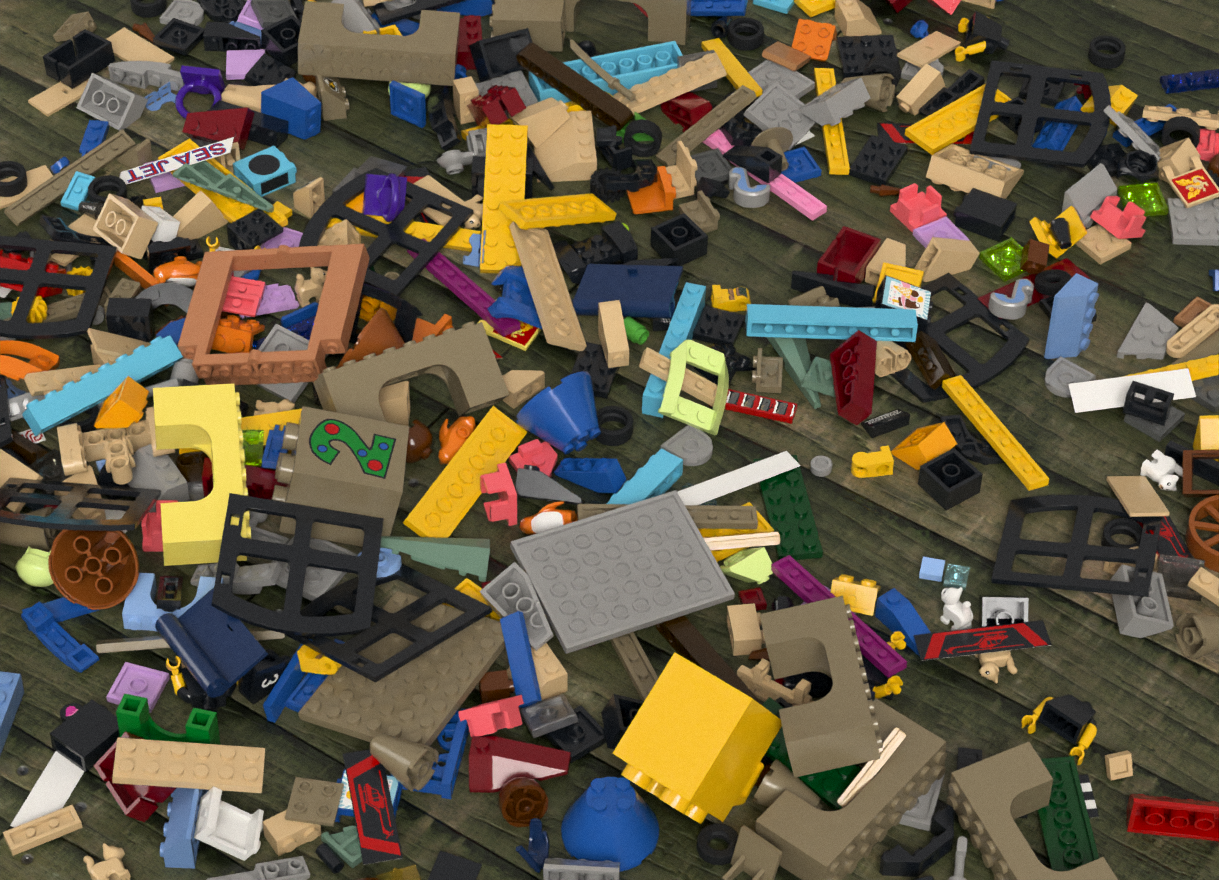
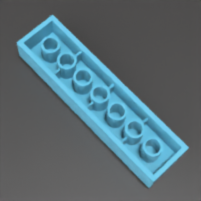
(628, 66)

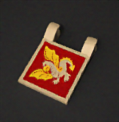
(1192, 186)

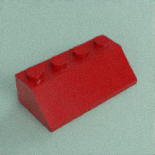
(15, 261)
(1173, 817)

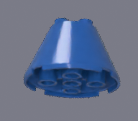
(563, 415)
(610, 824)

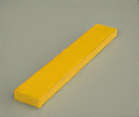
(735, 71)

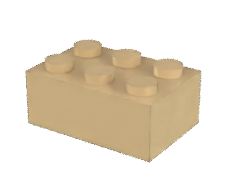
(125, 226)

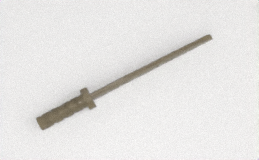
(613, 82)

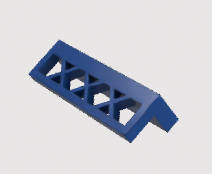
(1056, 134)

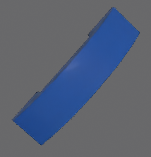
(57, 640)

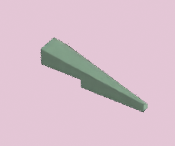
(210, 178)
(797, 362)
(459, 554)

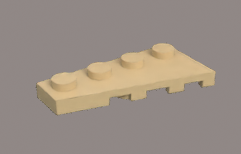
(1202, 117)

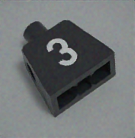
(262, 677)

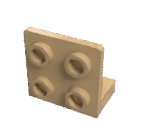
(683, 172)
(340, 234)

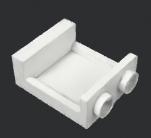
(228, 826)

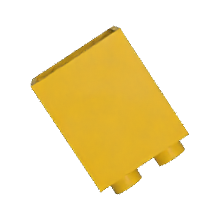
(696, 741)

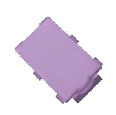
(276, 299)

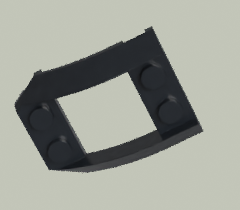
(405, 315)

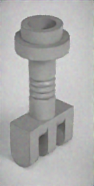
(959, 861)

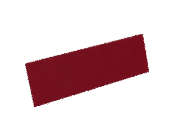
(1064, 265)

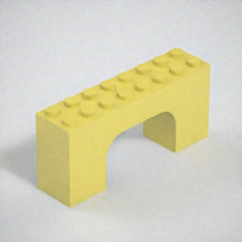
(208, 421)

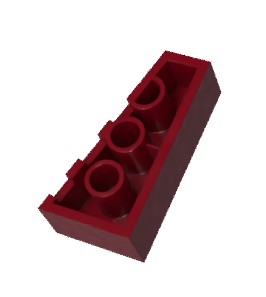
(854, 376)
(259, 481)

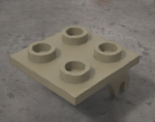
(314, 801)
(754, 857)

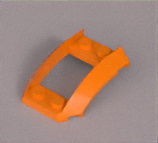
(40, 359)

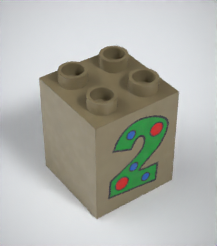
(342, 467)

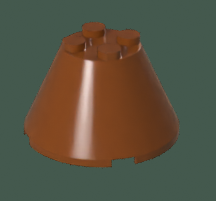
(374, 338)
(93, 567)

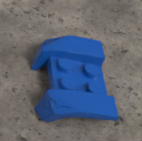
(516, 297)

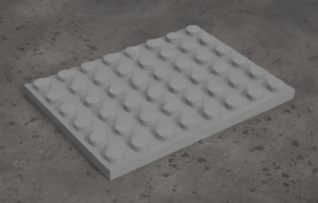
(621, 571)

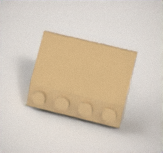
(570, 150)
(963, 172)

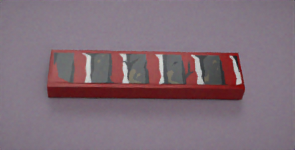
(760, 406)

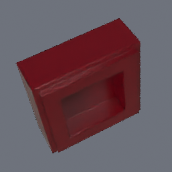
(753, 596)

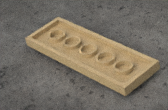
(674, 83)
(188, 765)

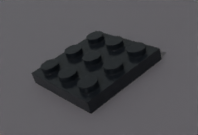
(858, 50)

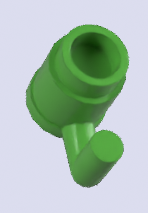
(635, 331)

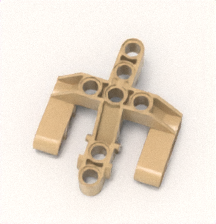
(111, 444)

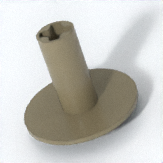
(777, 139)

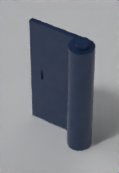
(642, 289)
(208, 646)

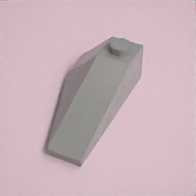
(514, 592)

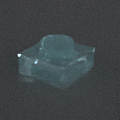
(956, 576)

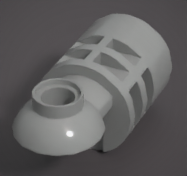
(455, 159)

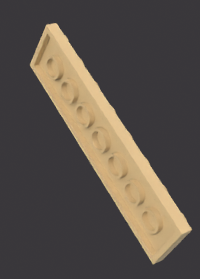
(548, 288)

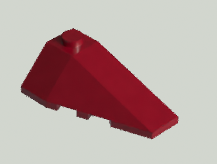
(499, 760)

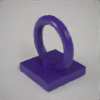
(200, 81)
(384, 195)

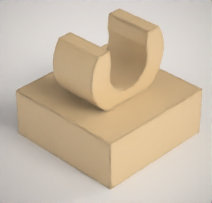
(1119, 765)

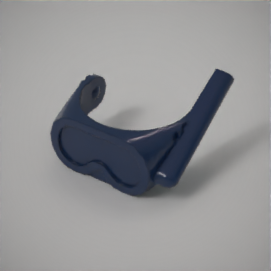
(538, 846)

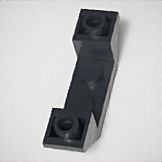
(900, 863)

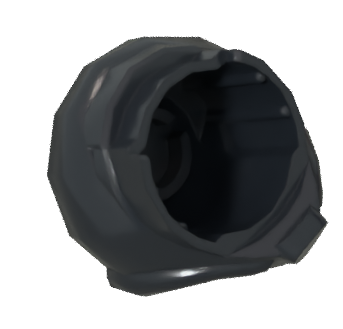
(1138, 168)

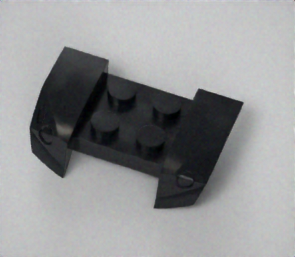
(610, 246)

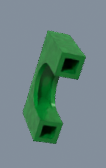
(135, 718)

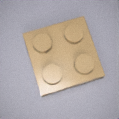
(1102, 244)

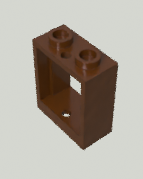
(1188, 469)

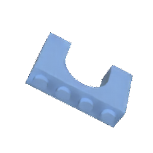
(139, 606)

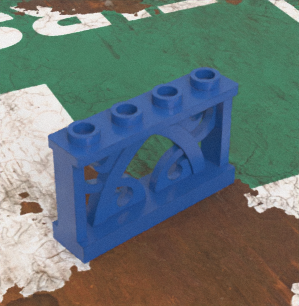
(446, 776)

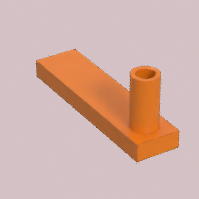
(134, 270)

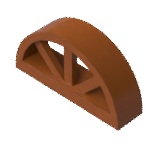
(1199, 549)

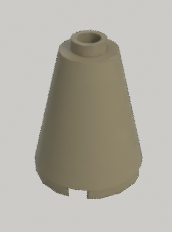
(879, 88)
(27, 536)
(1197, 634)
(405, 759)
(778, 781)

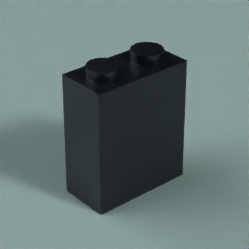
(985, 214)
(86, 735)

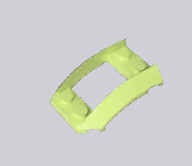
(684, 409)

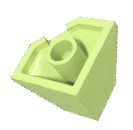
(749, 565)

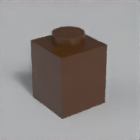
(1034, 256)
(495, 686)

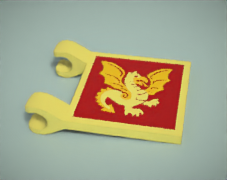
(521, 338)

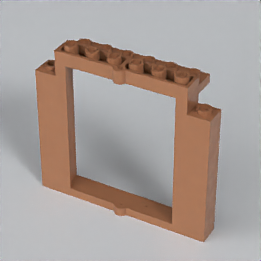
(331, 327)

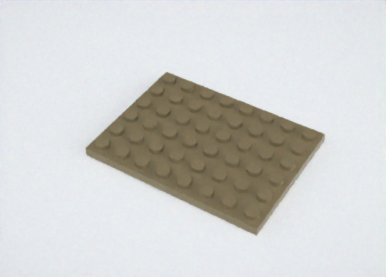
(418, 696)

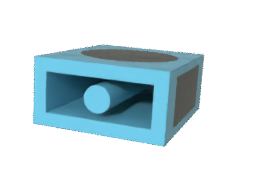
(265, 171)

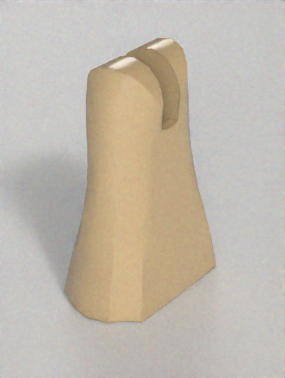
(244, 95)
(890, 358)

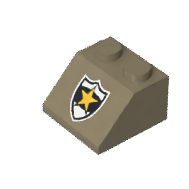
(332, 98)

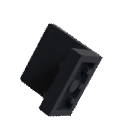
(252, 230)
(734, 362)

